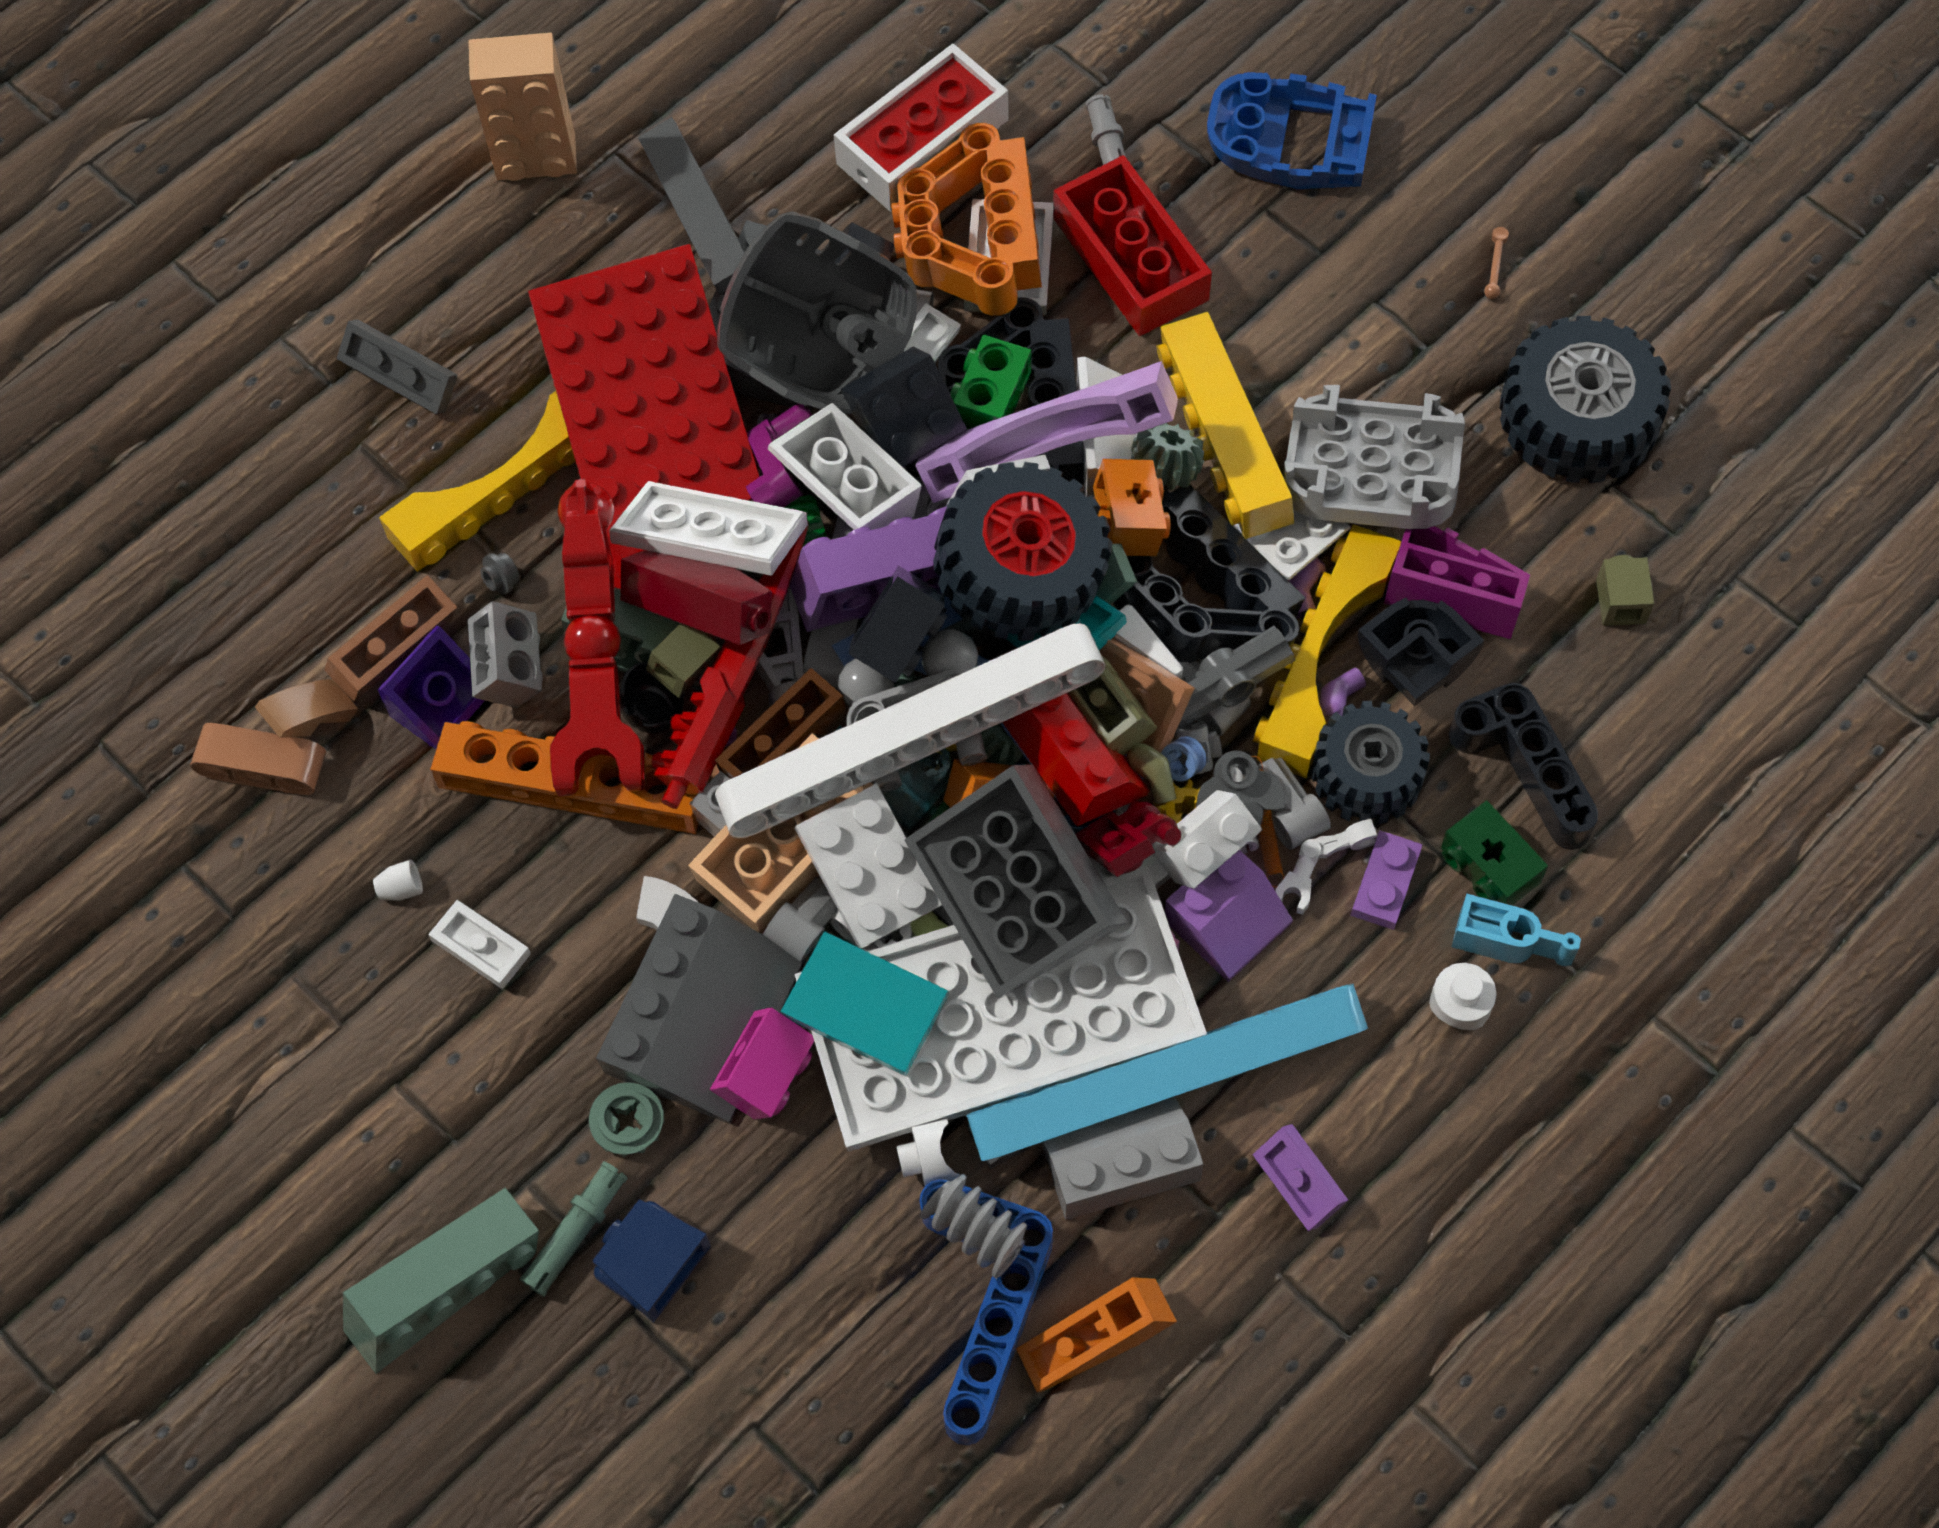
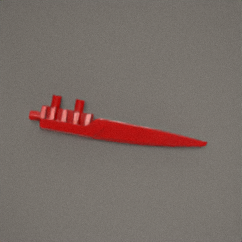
(706, 731)

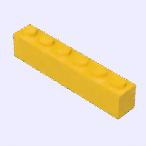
(1226, 425)

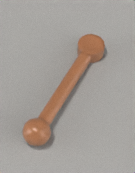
(1499, 237)

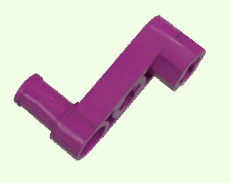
(777, 484)

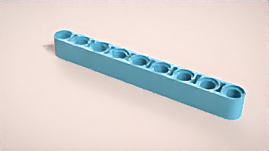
(1167, 1072)

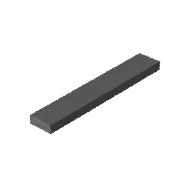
(693, 201)

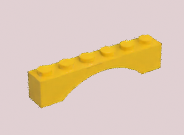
(433, 522)
(1358, 579)

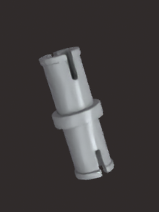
(1106, 133)

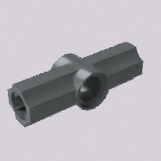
(1231, 675)

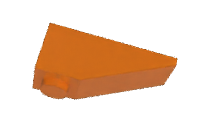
(1097, 1332)

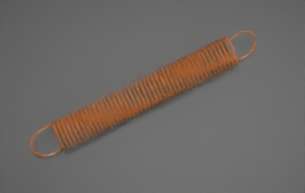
(1273, 844)

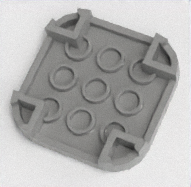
(1374, 460)

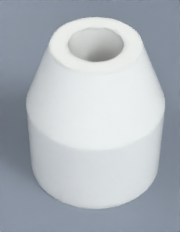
(398, 882)

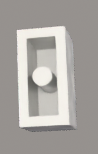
(1208, 838)

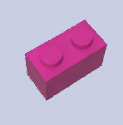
(764, 1064)

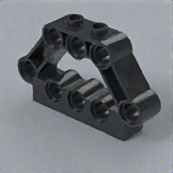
(1049, 347)
(1224, 565)

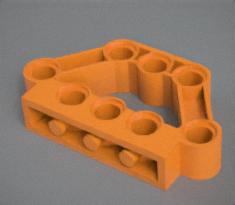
(1008, 211)

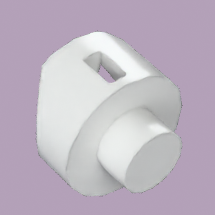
(1463, 996)
(925, 1153)

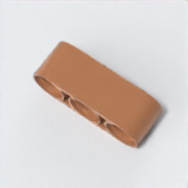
(258, 759)

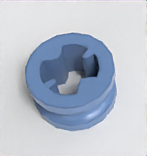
(1194, 752)

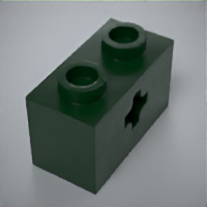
(1491, 837)

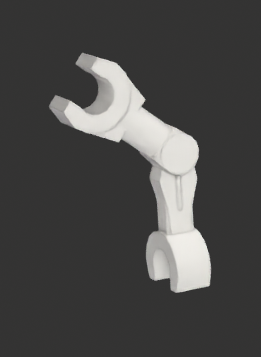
(1356, 837)

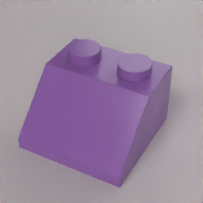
(1228, 915)

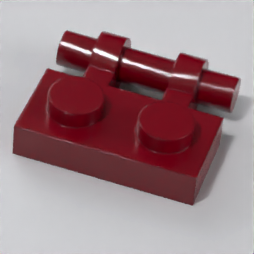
(1127, 839)

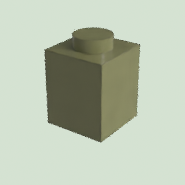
(1625, 591)
(682, 658)

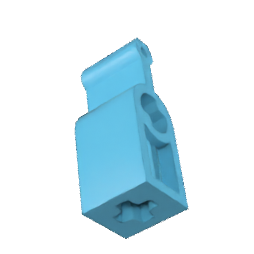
(1487, 929)

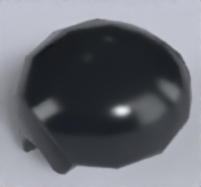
(646, 701)

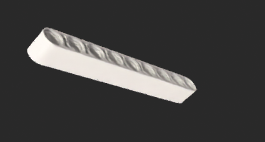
(909, 730)

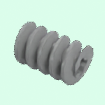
(975, 1224)

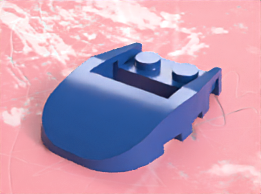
(1251, 122)

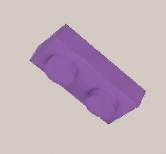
(1386, 880)
(1300, 1177)

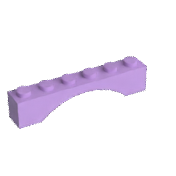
(1105, 409)

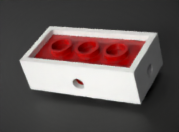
(918, 122)

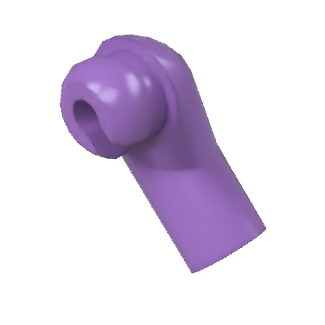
(1335, 693)

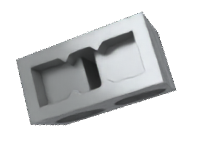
(504, 654)

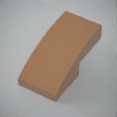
(304, 706)

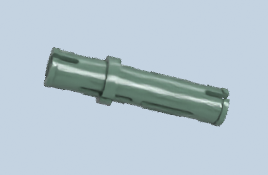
(575, 1226)

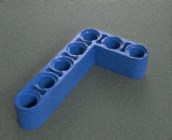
(996, 1303)

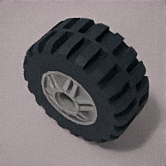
(1584, 399)

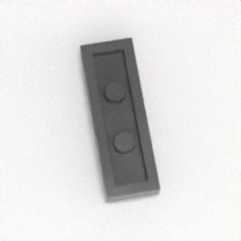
(397, 366)

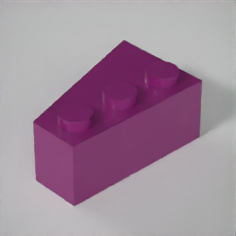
(1472, 582)

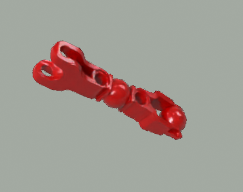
(591, 645)

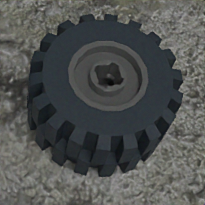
(1370, 762)

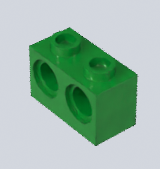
(997, 388)

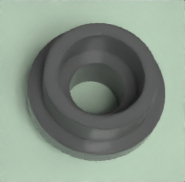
(499, 573)

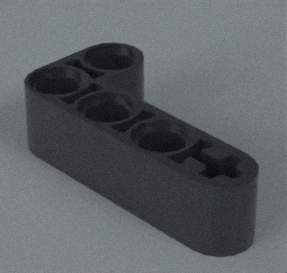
(1531, 767)

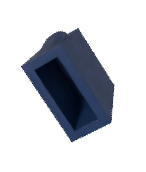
(649, 1257)

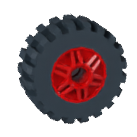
(1022, 550)

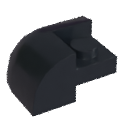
(1419, 646)

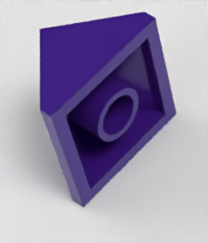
(431, 688)

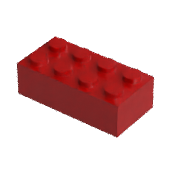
(1131, 245)

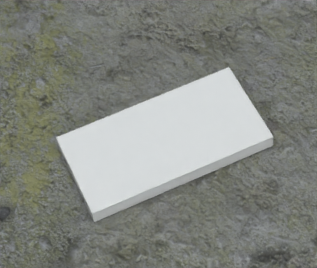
(709, 528)

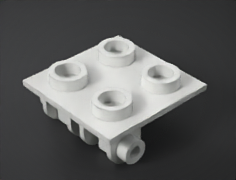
(1298, 544)

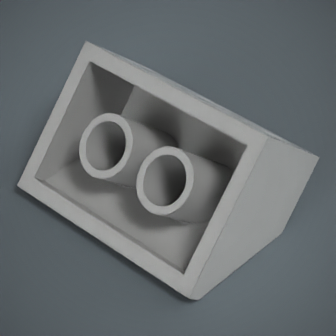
(1123, 1158)

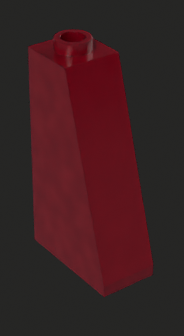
(697, 595)

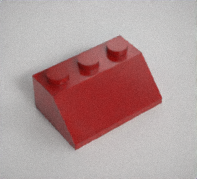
(1075, 760)

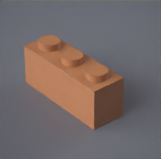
(389, 638)

